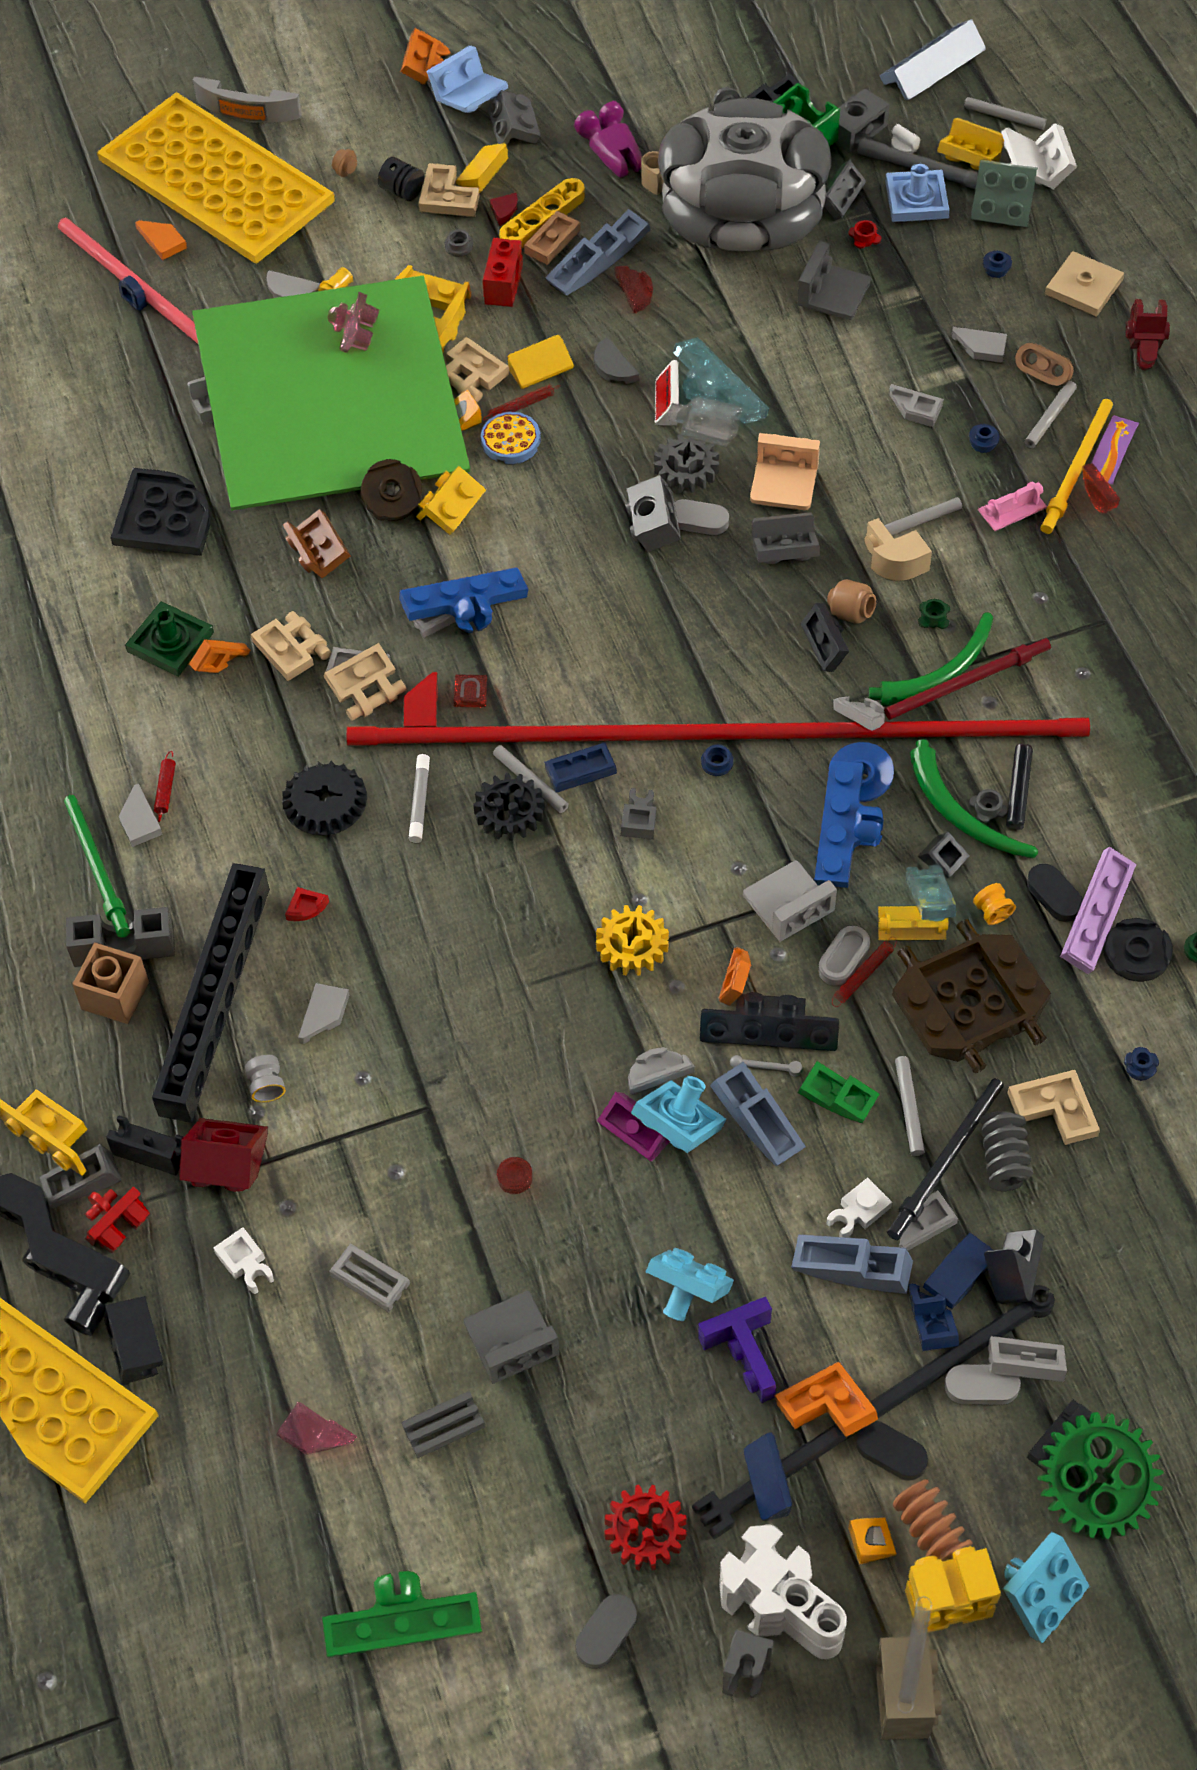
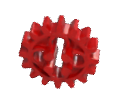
(624, 1531)

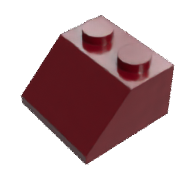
(222, 1154)

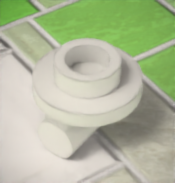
(904, 139)

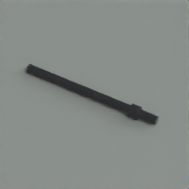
(913, 1206)

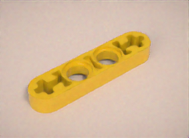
(517, 228)

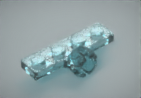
(715, 381)

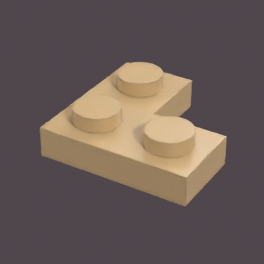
(443, 197)
(1057, 1096)

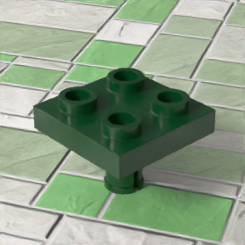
(169, 638)

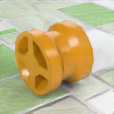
(994, 904)

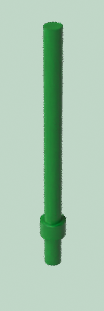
(112, 905)

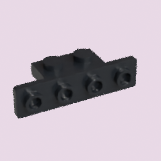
(769, 1022)

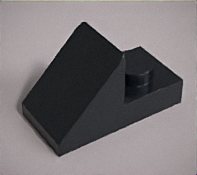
(1015, 1266)

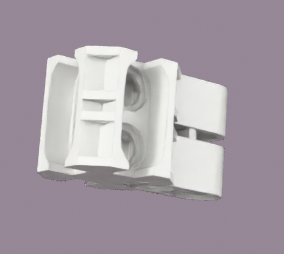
(774, 1585)

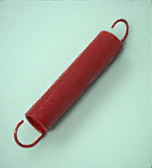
(164, 786)

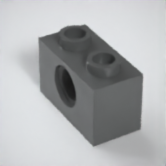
(861, 118)
(653, 514)

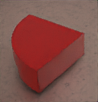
(306, 905)

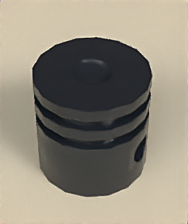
(403, 181)

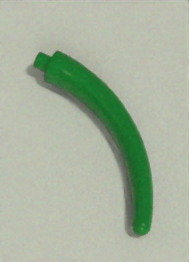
(896, 691)
(929, 779)

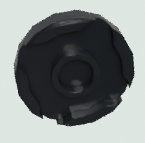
(1138, 949)

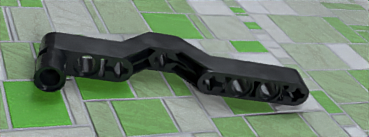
(60, 1258)

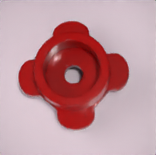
(864, 234)

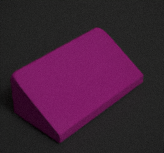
(629, 1128)

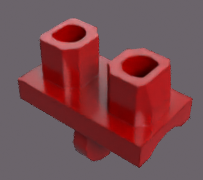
(104, 1230)

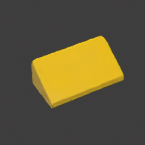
(483, 167)
(539, 361)

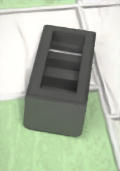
(84, 1186)

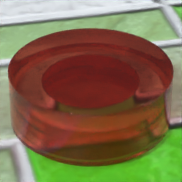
(514, 1175)

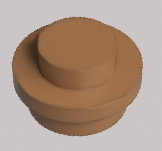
(344, 162)

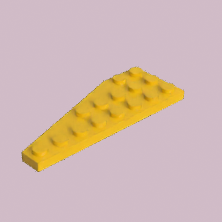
(63, 1408)

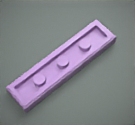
(1098, 910)

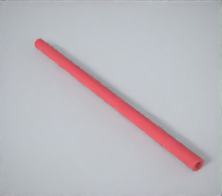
(121, 271)

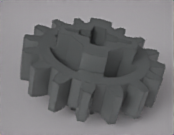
(686, 463)

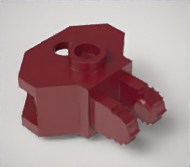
(1147, 332)

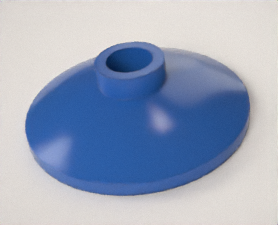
(876, 766)

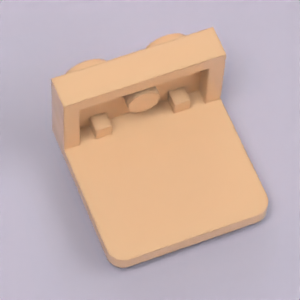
(785, 471)

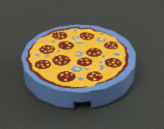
(510, 437)

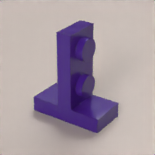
(738, 1326)

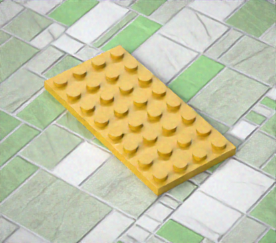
(216, 177)

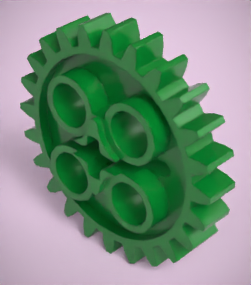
(1125, 1500)

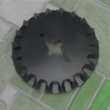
(339, 810)

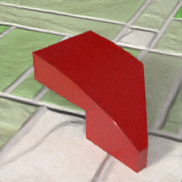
(421, 703)

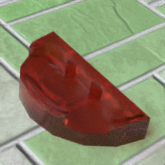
(636, 287)
(1099, 490)

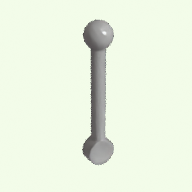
(793, 1068)

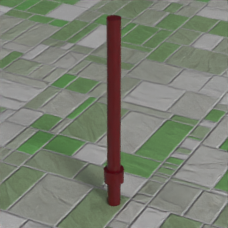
(1018, 656)

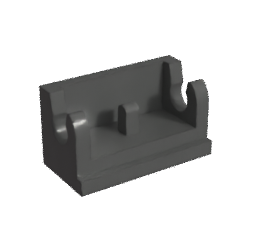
(747, 1658)

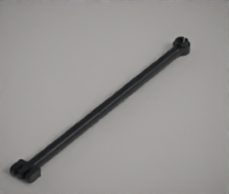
(827, 1440)

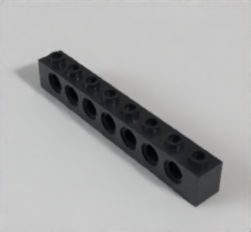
(211, 993)

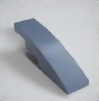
(595, 256)

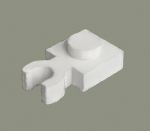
(860, 1205)
(243, 1256)

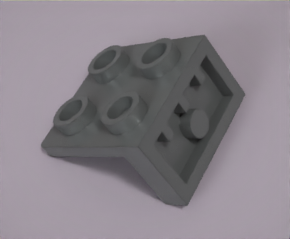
(830, 287)
(511, 1337)

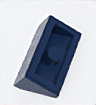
(768, 1478)

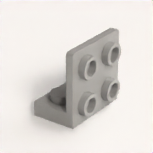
(790, 900)

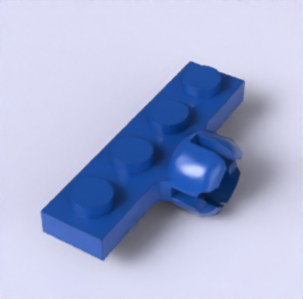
(465, 598)
(844, 824)

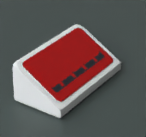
(666, 393)

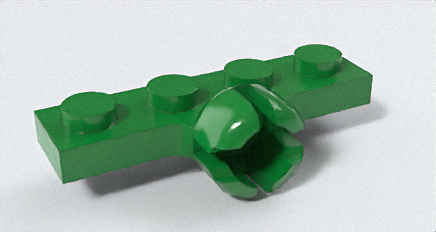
(401, 1619)

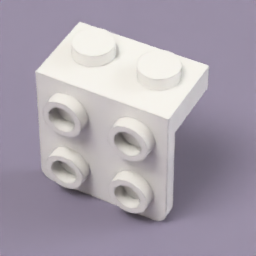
(1048, 154)

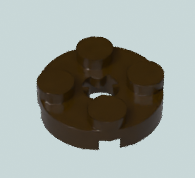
(376, 482)

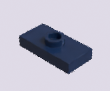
(580, 767)

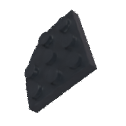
(162, 514)

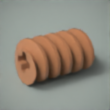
(929, 1522)

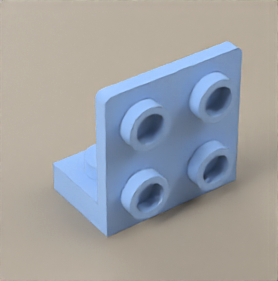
(462, 82)

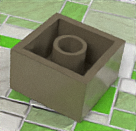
(927, 1705)

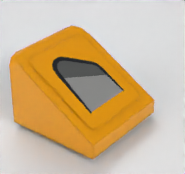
(467, 410)
(871, 1539)

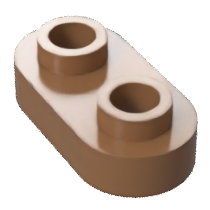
(1045, 365)

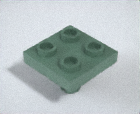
(1004, 193)

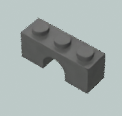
(149, 935)

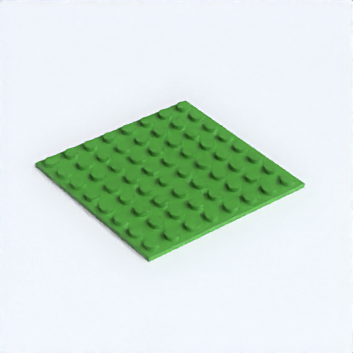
(313, 419)

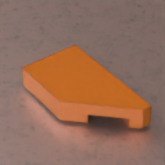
(162, 238)

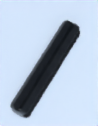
(1019, 787)

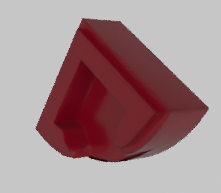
(504, 207)

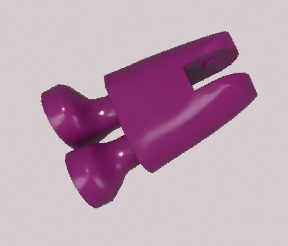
(613, 142)

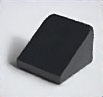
(944, 852)

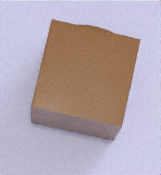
(110, 983)

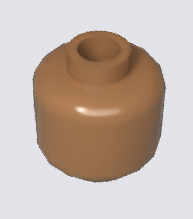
(851, 601)

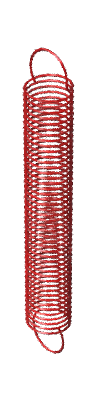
(524, 398)
(864, 974)

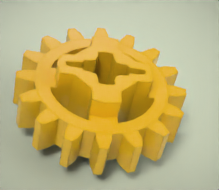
(648, 944)

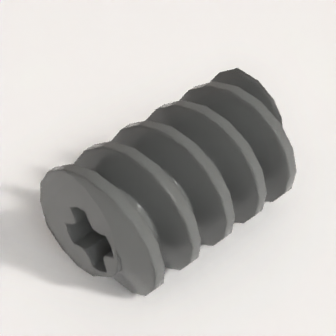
(1005, 1150)

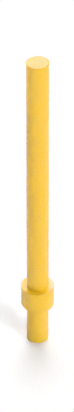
(1058, 504)

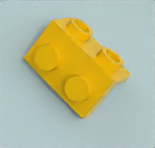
(971, 143)
(452, 500)

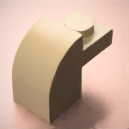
(899, 557)

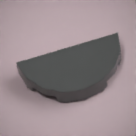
(612, 364)

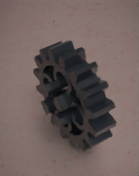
(525, 798)

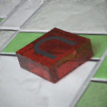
(470, 690)

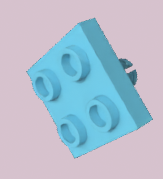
(679, 1113)
(688, 1280)
(1045, 1586)

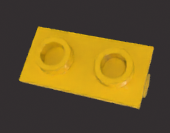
(907, 924)

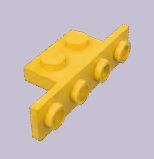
(47, 1127)

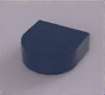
(132, 292)

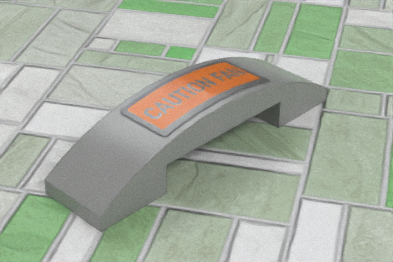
(276, 108)

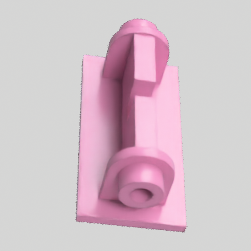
(1013, 506)

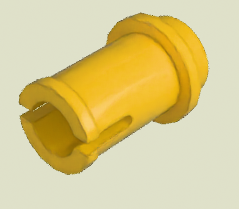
(340, 279)

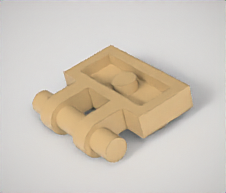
(477, 364)
(283, 649)
(358, 674)

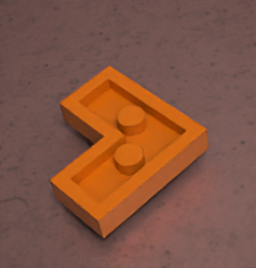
(829, 1392)

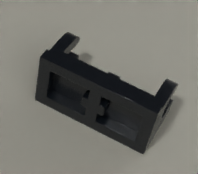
(145, 1146)
(133, 1339)

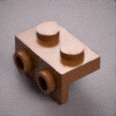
(317, 544)

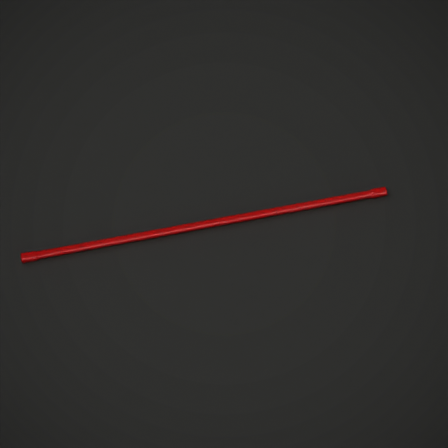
(731, 731)

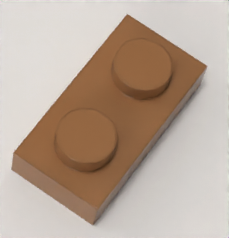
(552, 237)

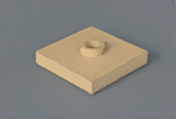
(1084, 283)

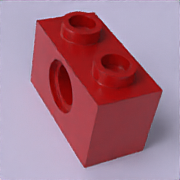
(502, 272)

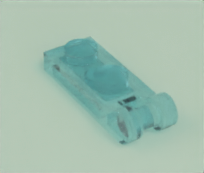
(931, 893)

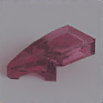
(312, 1432)

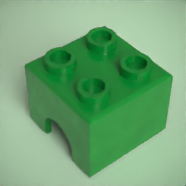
(798, 101)

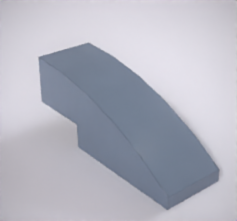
(757, 1114)
(853, 1262)

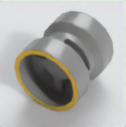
(266, 1083)

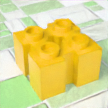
(958, 1588)

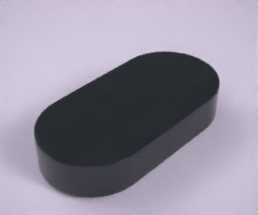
(1054, 892)
(892, 1450)

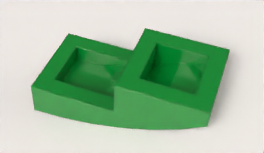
(841, 1096)

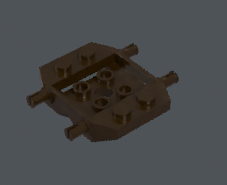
(934, 988)

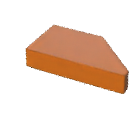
(214, 655)
(735, 976)

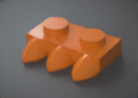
(421, 55)

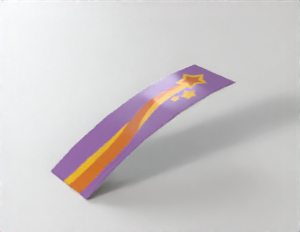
(1113, 446)

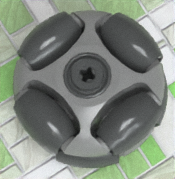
(744, 176)

